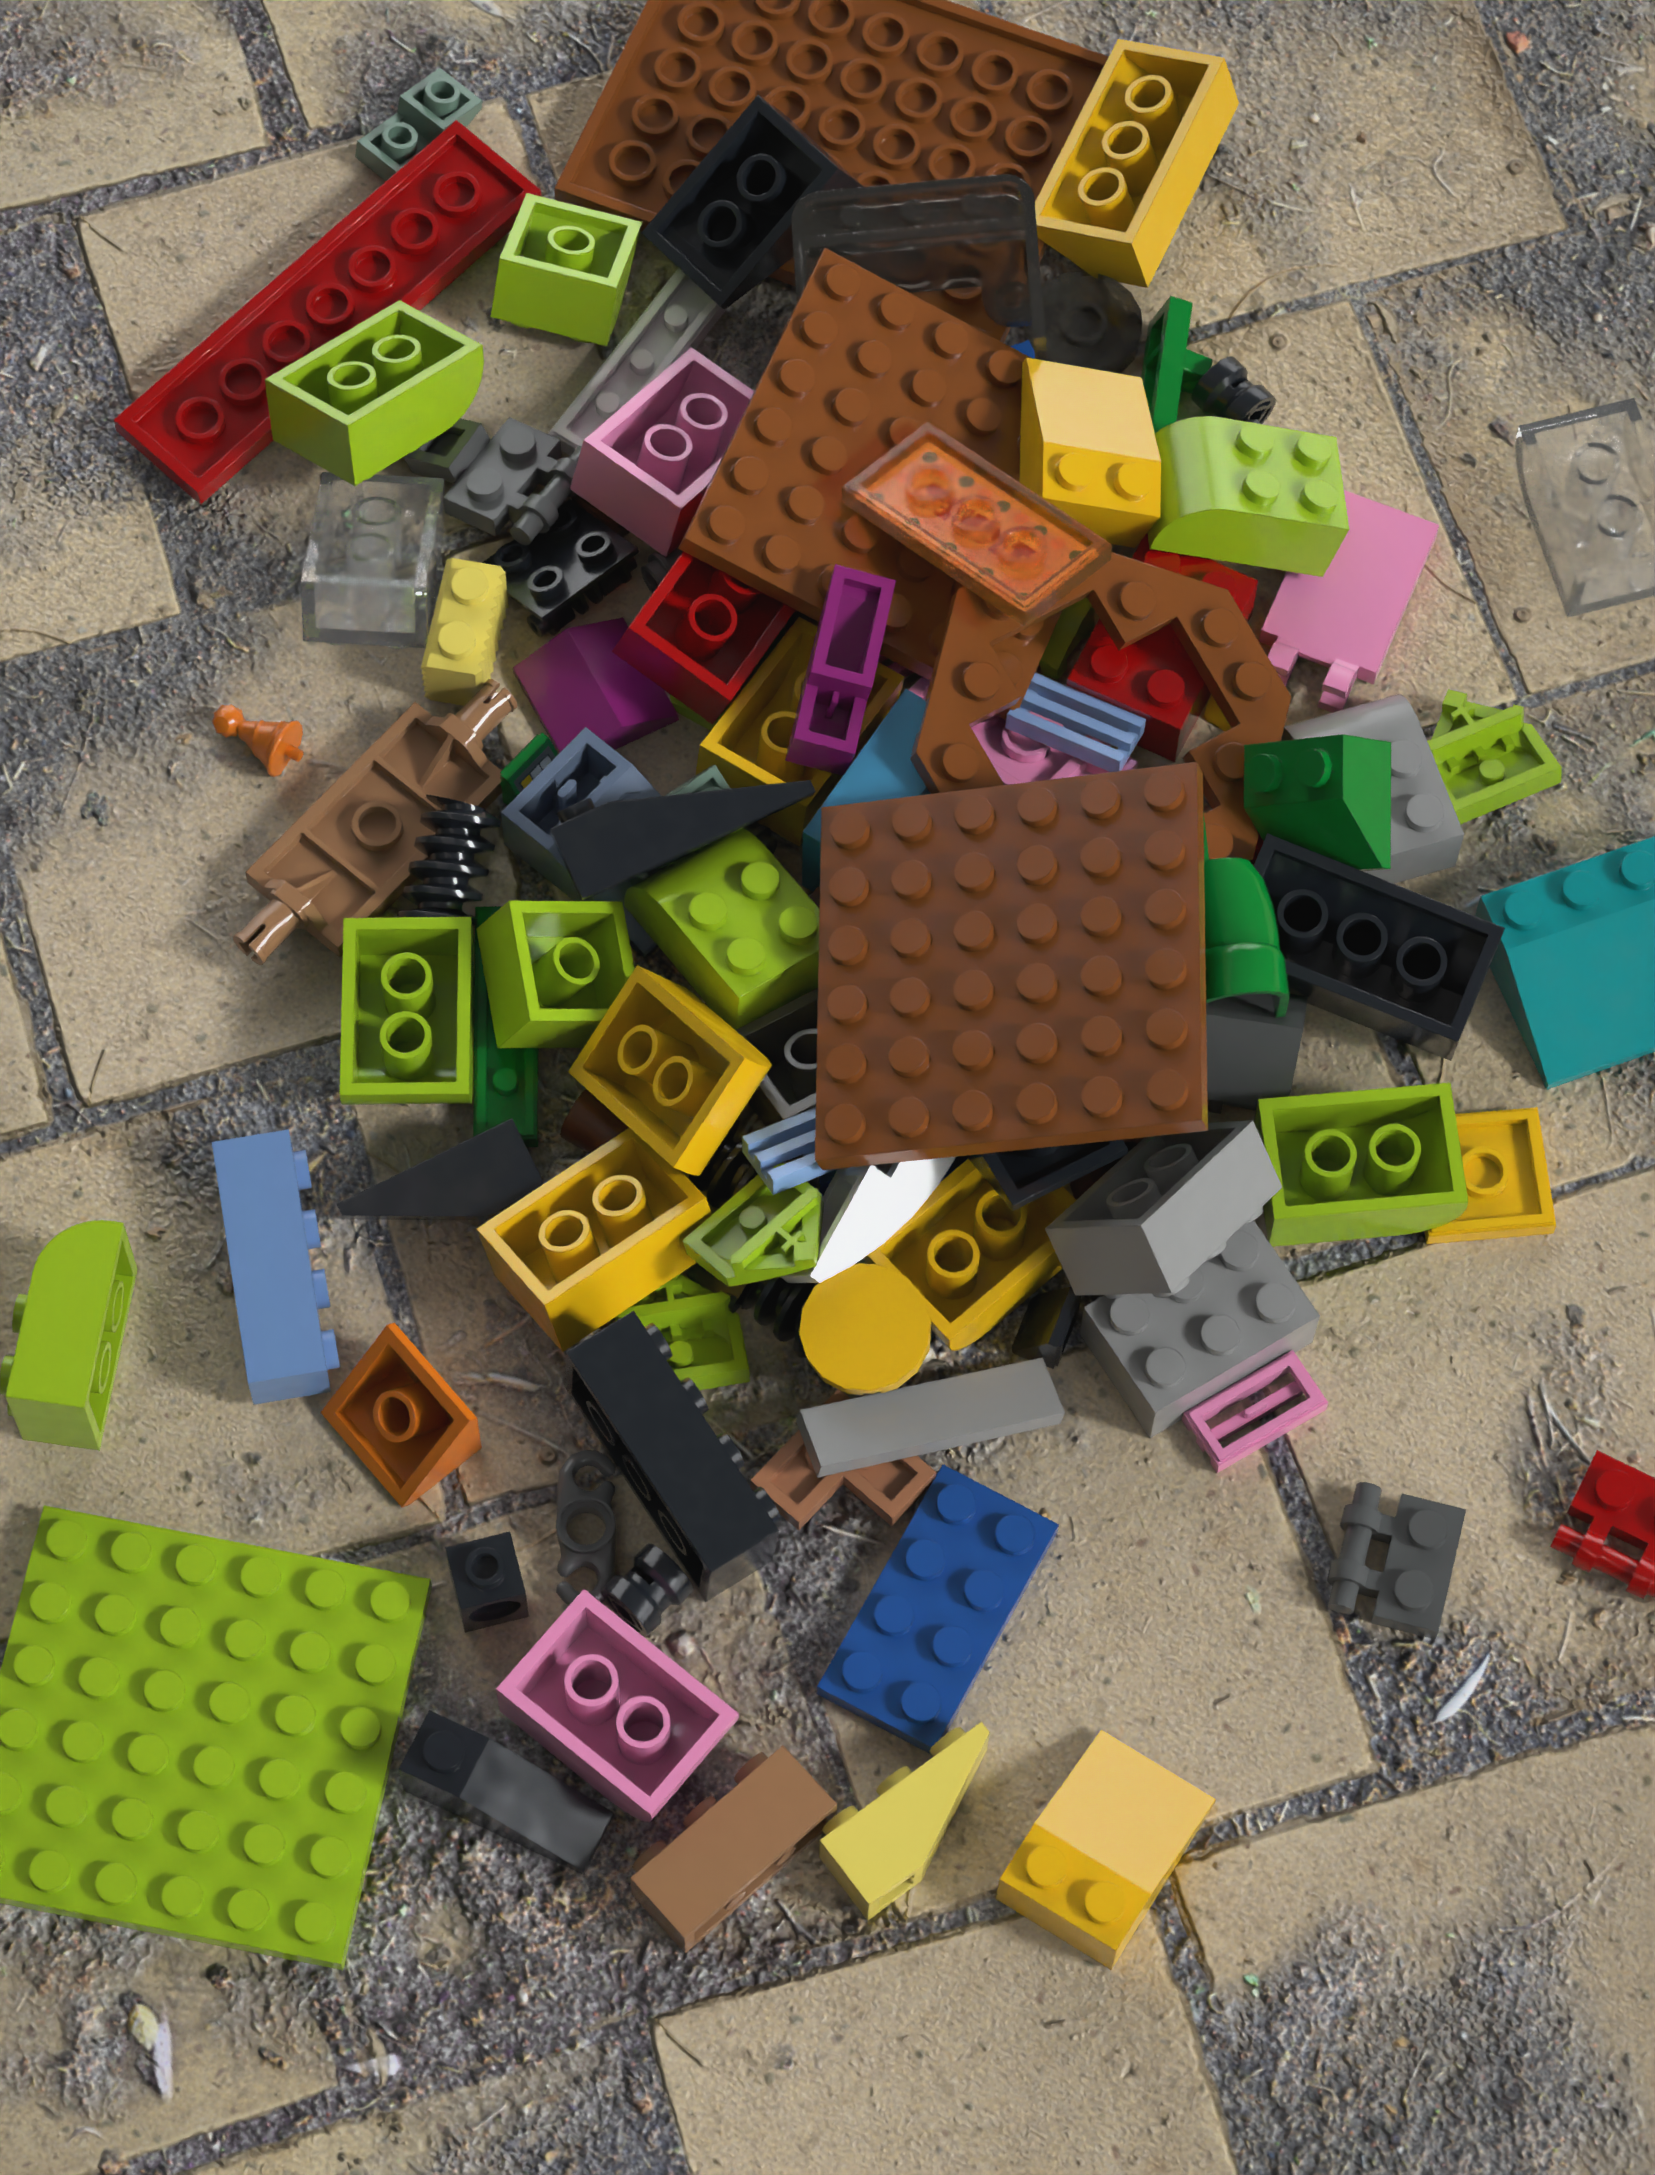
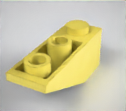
(893, 1839)

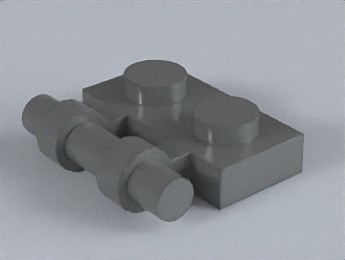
(504, 476)
(1417, 1562)

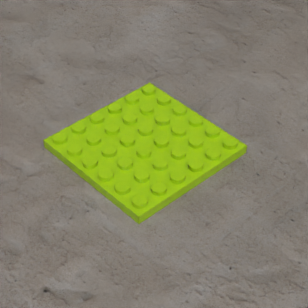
(199, 1734)

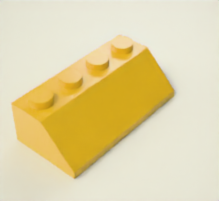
(1135, 159)

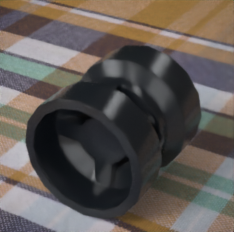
(1230, 395)
(647, 1589)

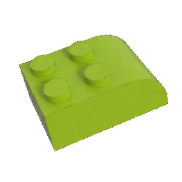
(375, 392)
(1250, 495)
(733, 926)
(407, 1011)
(1362, 1163)
(70, 1335)

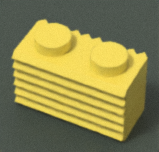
(464, 631)

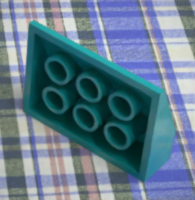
(1580, 961)

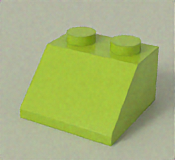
(565, 269)

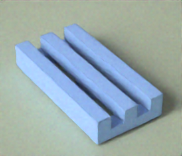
(1080, 716)
(781, 1143)

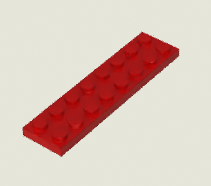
(394, 246)

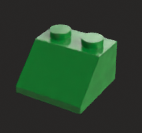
(1323, 796)

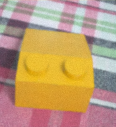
(1091, 448)
(1103, 1849)

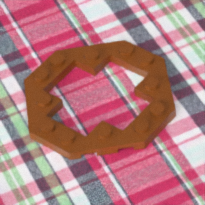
(1131, 603)

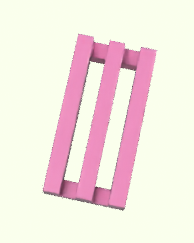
(1210, 1439)

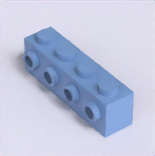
(273, 1268)

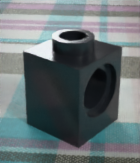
(487, 1581)

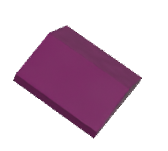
(583, 684)

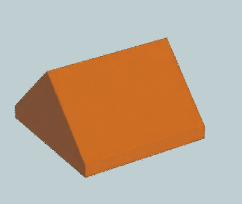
(402, 1418)

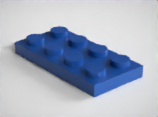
(937, 1609)

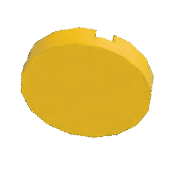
(865, 1329)

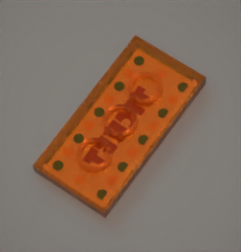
(976, 524)

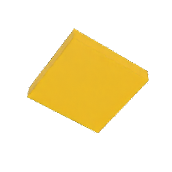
(1502, 1177)

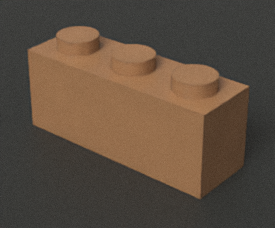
(731, 1847)

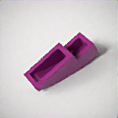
(840, 670)

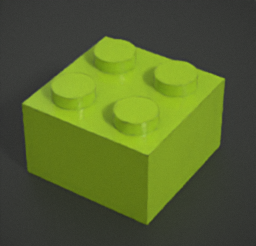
(553, 969)

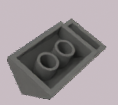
(1251, 1050)

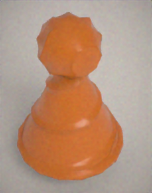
(270, 741)

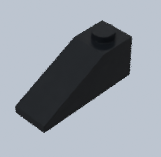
(458, 1184)
(502, 1792)

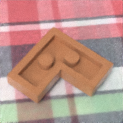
(799, 1494)

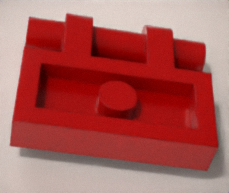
(1617, 1503)

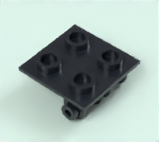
(563, 564)

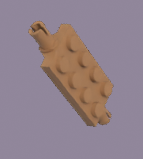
(359, 837)

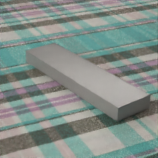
(930, 1417)

